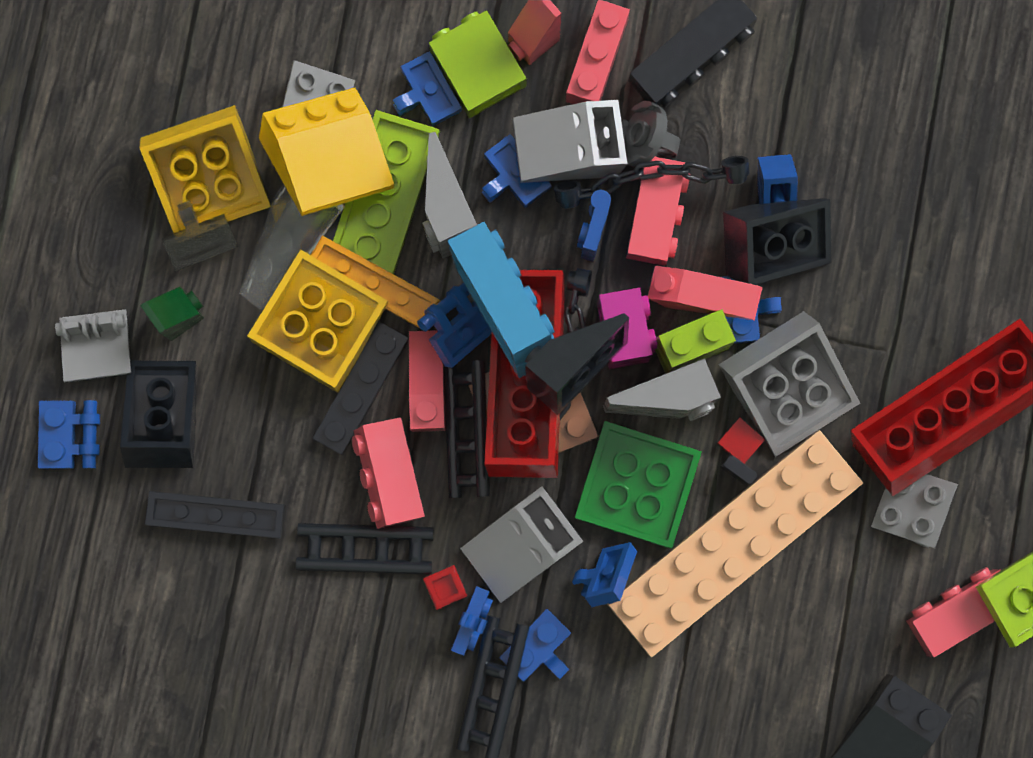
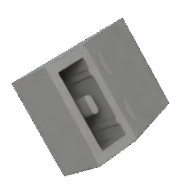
(570, 142)
(521, 544)

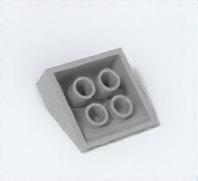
(444, 202)
(790, 383)
(673, 395)

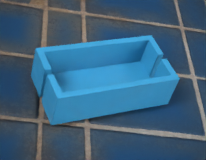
(500, 294)

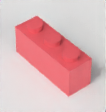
(597, 53)
(656, 215)
(387, 473)
(953, 617)

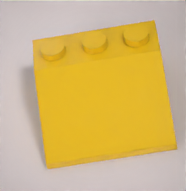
(326, 151)
(207, 164)
(318, 321)

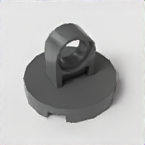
(647, 135)

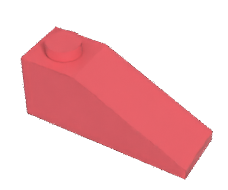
(534, 30)
(703, 293)
(425, 384)

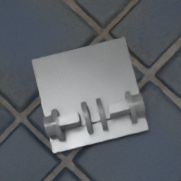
(312, 82)
(94, 345)
(916, 511)

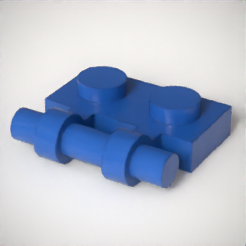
(459, 335)
(57, 434)

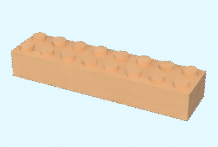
(735, 543)

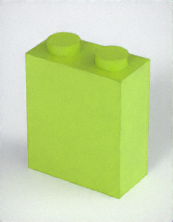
(477, 63)
(694, 341)

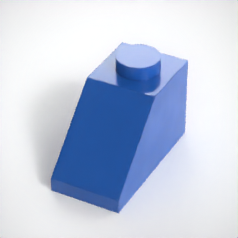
(776, 179)

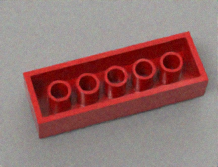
(949, 410)
(520, 427)

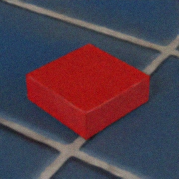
(741, 441)
(445, 587)

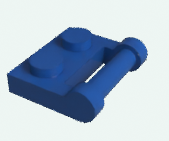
(591, 233)

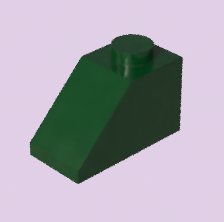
(174, 312)

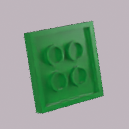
(638, 484)

